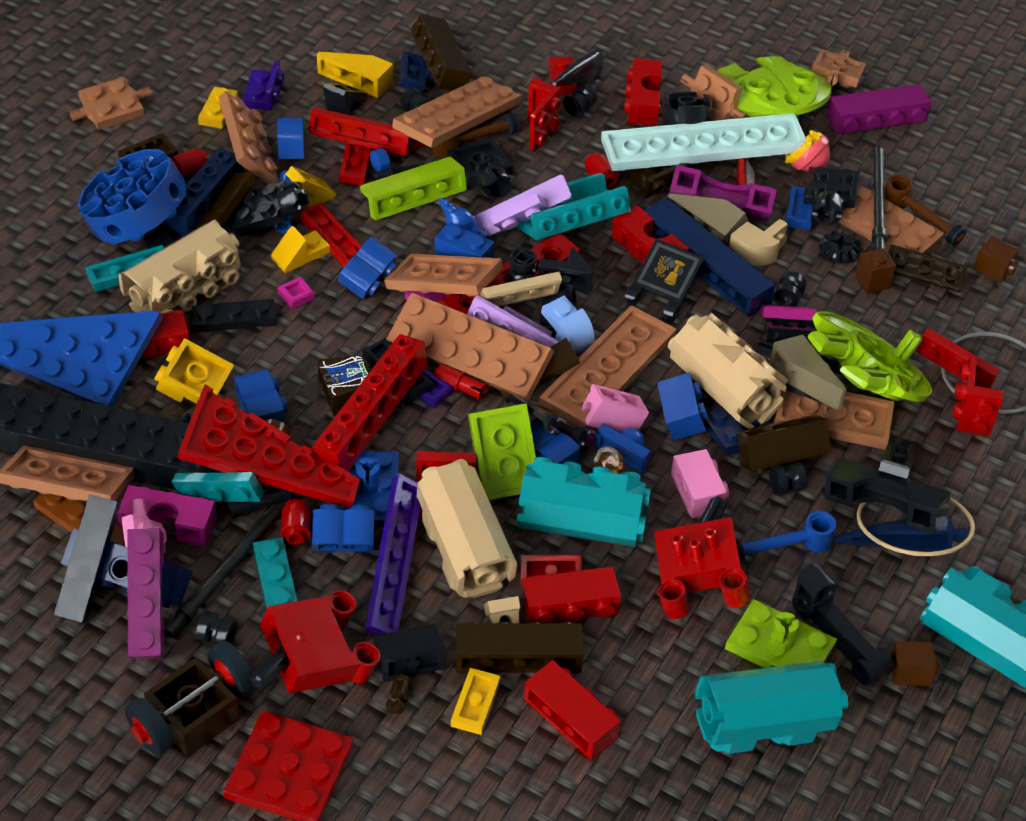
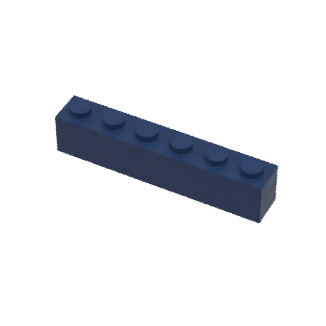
(721, 266)

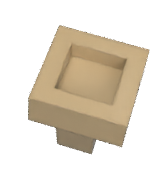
(503, 607)

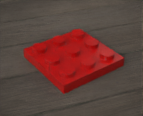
(288, 768)

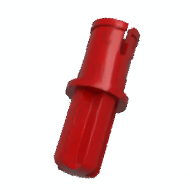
(461, 381)

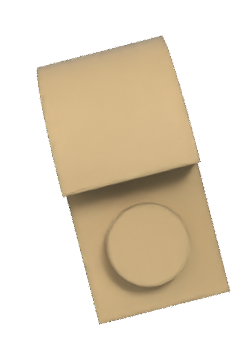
(759, 246)

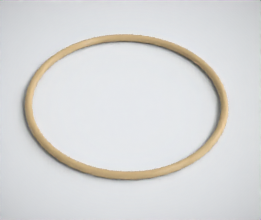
(916, 553)

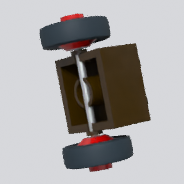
(191, 702)

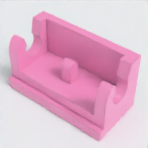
(614, 409)

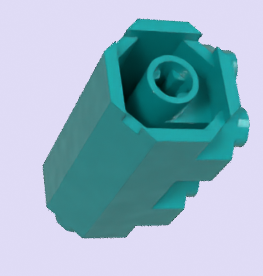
(583, 505)
(981, 619)
(768, 703)

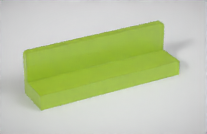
(414, 187)

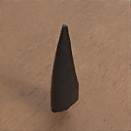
(583, 70)

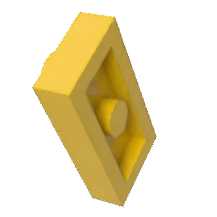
(212, 111)
(475, 701)

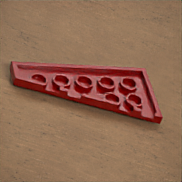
(236, 441)

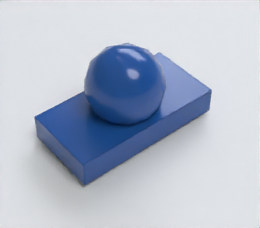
(629, 442)

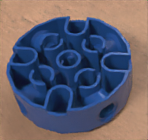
(132, 196)

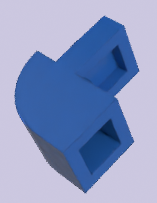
(290, 138)

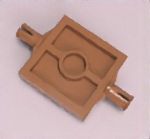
(838, 68)
(720, 89)
(110, 103)

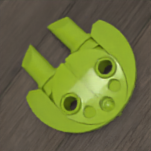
(778, 88)
(869, 359)

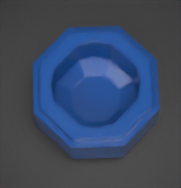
(380, 160)

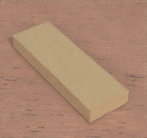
(522, 289)

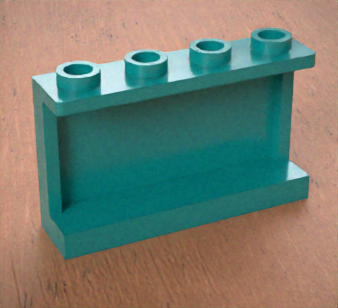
(588, 205)

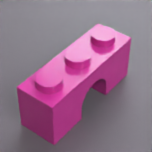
(192, 515)

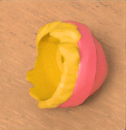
(812, 153)

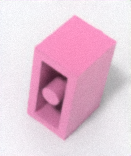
(697, 480)

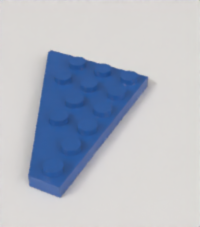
(79, 354)

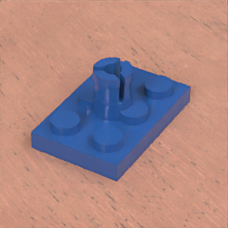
(376, 476)

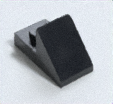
(341, 97)
(574, 273)

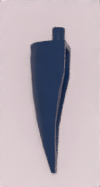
(905, 537)

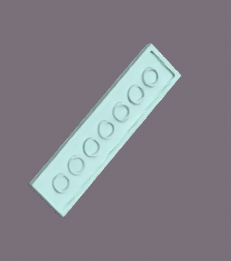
(702, 141)

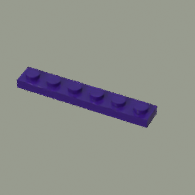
(394, 558)

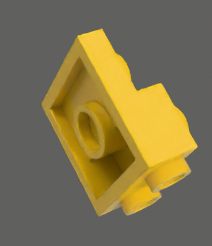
(189, 371)

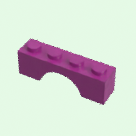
(752, 198)
(145, 615)

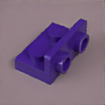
(264, 88)

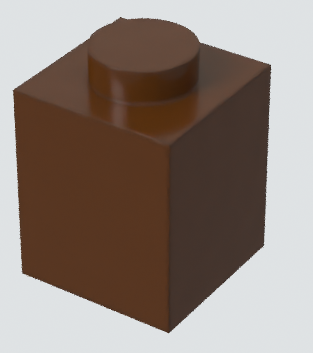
(996, 259)
(875, 270)
(914, 663)

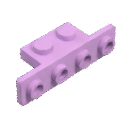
(519, 208)
(510, 321)

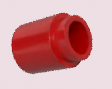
(190, 162)
(599, 163)
(296, 522)

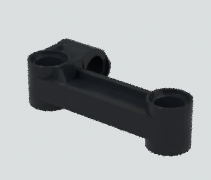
(814, 601)

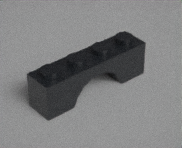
(857, 483)

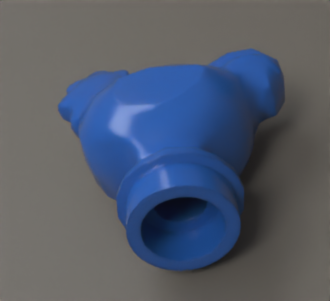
(461, 217)

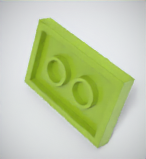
(502, 448)
(777, 638)

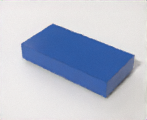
(798, 214)

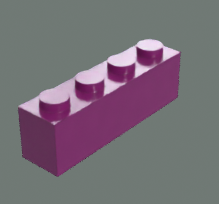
(878, 109)

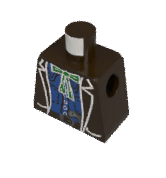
(340, 379)

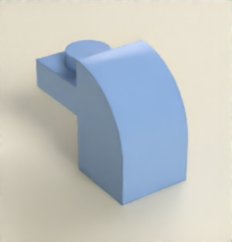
(569, 324)

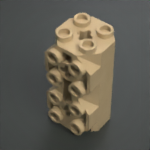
(172, 277)
(728, 369)
(465, 529)

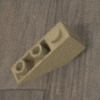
(713, 214)
(807, 371)

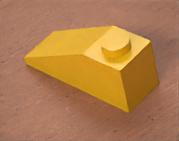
(357, 70)

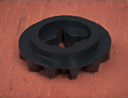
(829, 247)

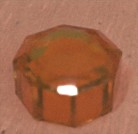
(609, 458)

